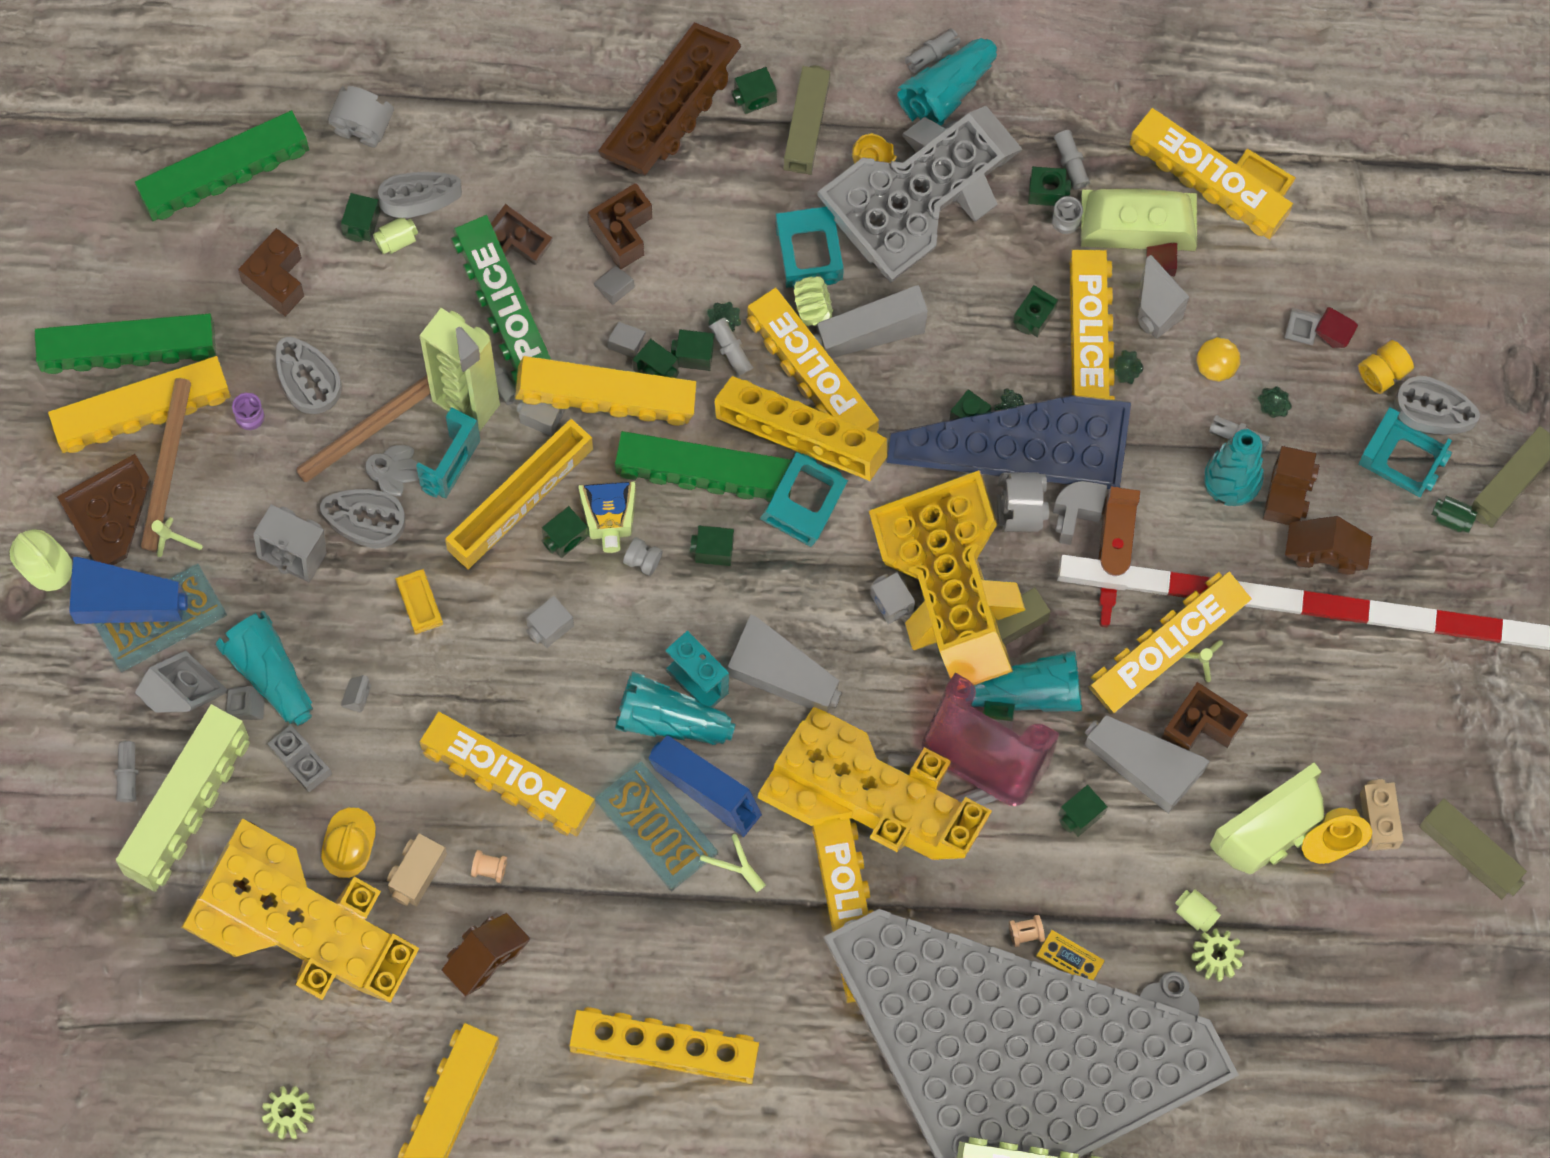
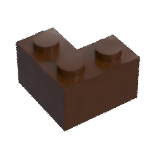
(616, 223)
(520, 235)
(268, 272)
(1290, 480)
(1329, 542)
(1204, 713)
(483, 952)

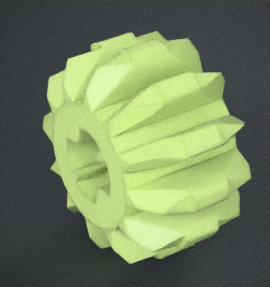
(813, 300)
(1206, 949)
(286, 1123)

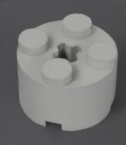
(360, 115)
(1021, 502)

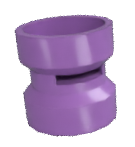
(245, 405)

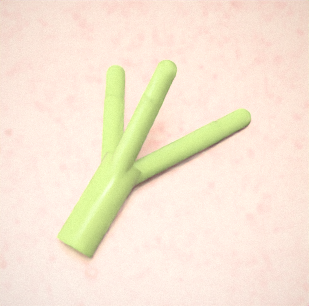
(165, 533)
(1204, 657)
(746, 870)

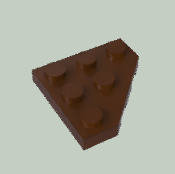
(108, 509)

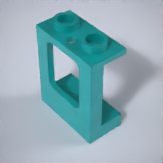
(806, 221)
(465, 437)
(1383, 443)
(794, 518)
(701, 679)

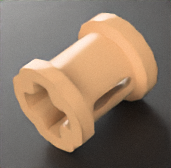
(489, 866)
(1026, 931)

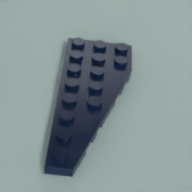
(1057, 437)

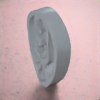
(418, 193)
(296, 386)
(1427, 420)
(364, 533)

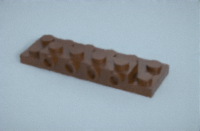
(672, 100)

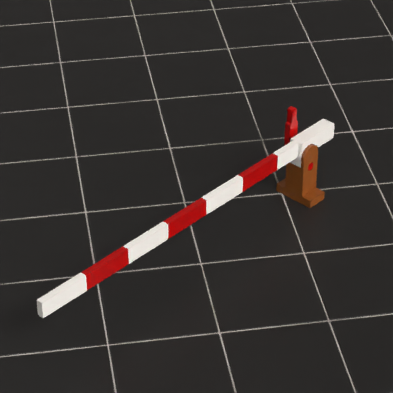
(1114, 573)

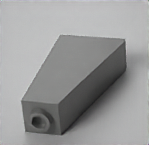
(874, 323)
(781, 669)
(1147, 762)

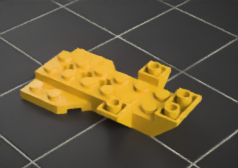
(960, 603)
(897, 805)
(328, 938)

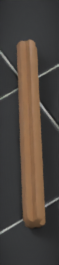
(364, 430)
(166, 462)

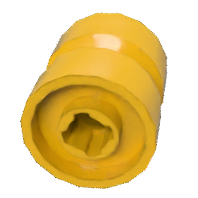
(1389, 364)

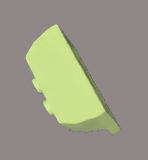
(1138, 218)
(1272, 824)

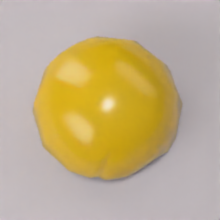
(873, 147)
(1218, 359)

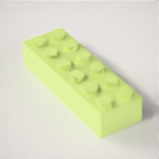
(469, 391)
(183, 799)

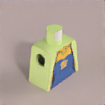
(608, 512)

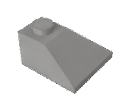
(1160, 299)
(178, 685)

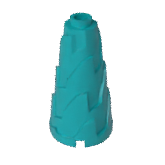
(940, 89)
(1236, 469)
(262, 660)
(1042, 685)
(657, 710)

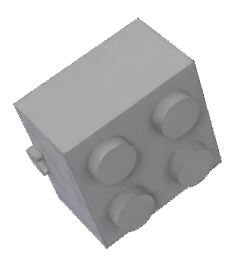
(290, 542)

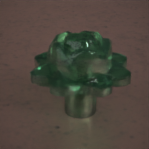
(724, 310)
(1128, 367)
(1009, 399)
(1274, 402)

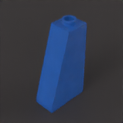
(122, 595)
(706, 785)

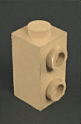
(1382, 814)
(416, 870)

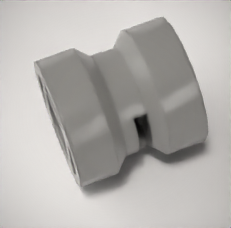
(1065, 209)
(640, 555)

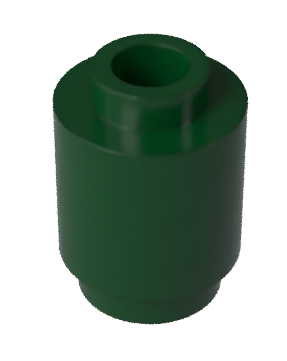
(1454, 514)

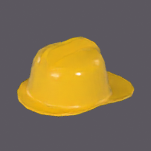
(1337, 836)
(348, 842)

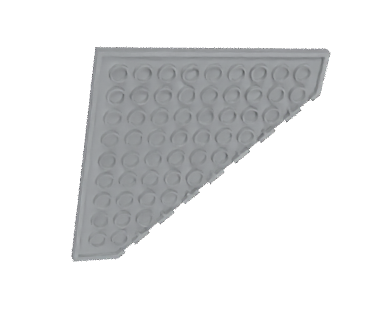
(1017, 1045)

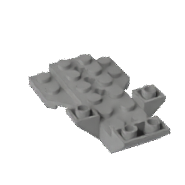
(948, 165)

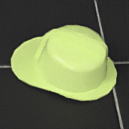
(41, 560)

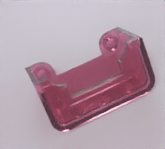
(986, 750)

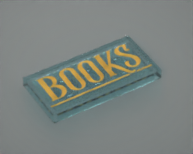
(140, 640)
(656, 825)

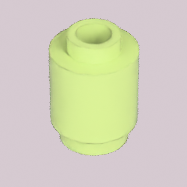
(395, 235)
(1197, 910)

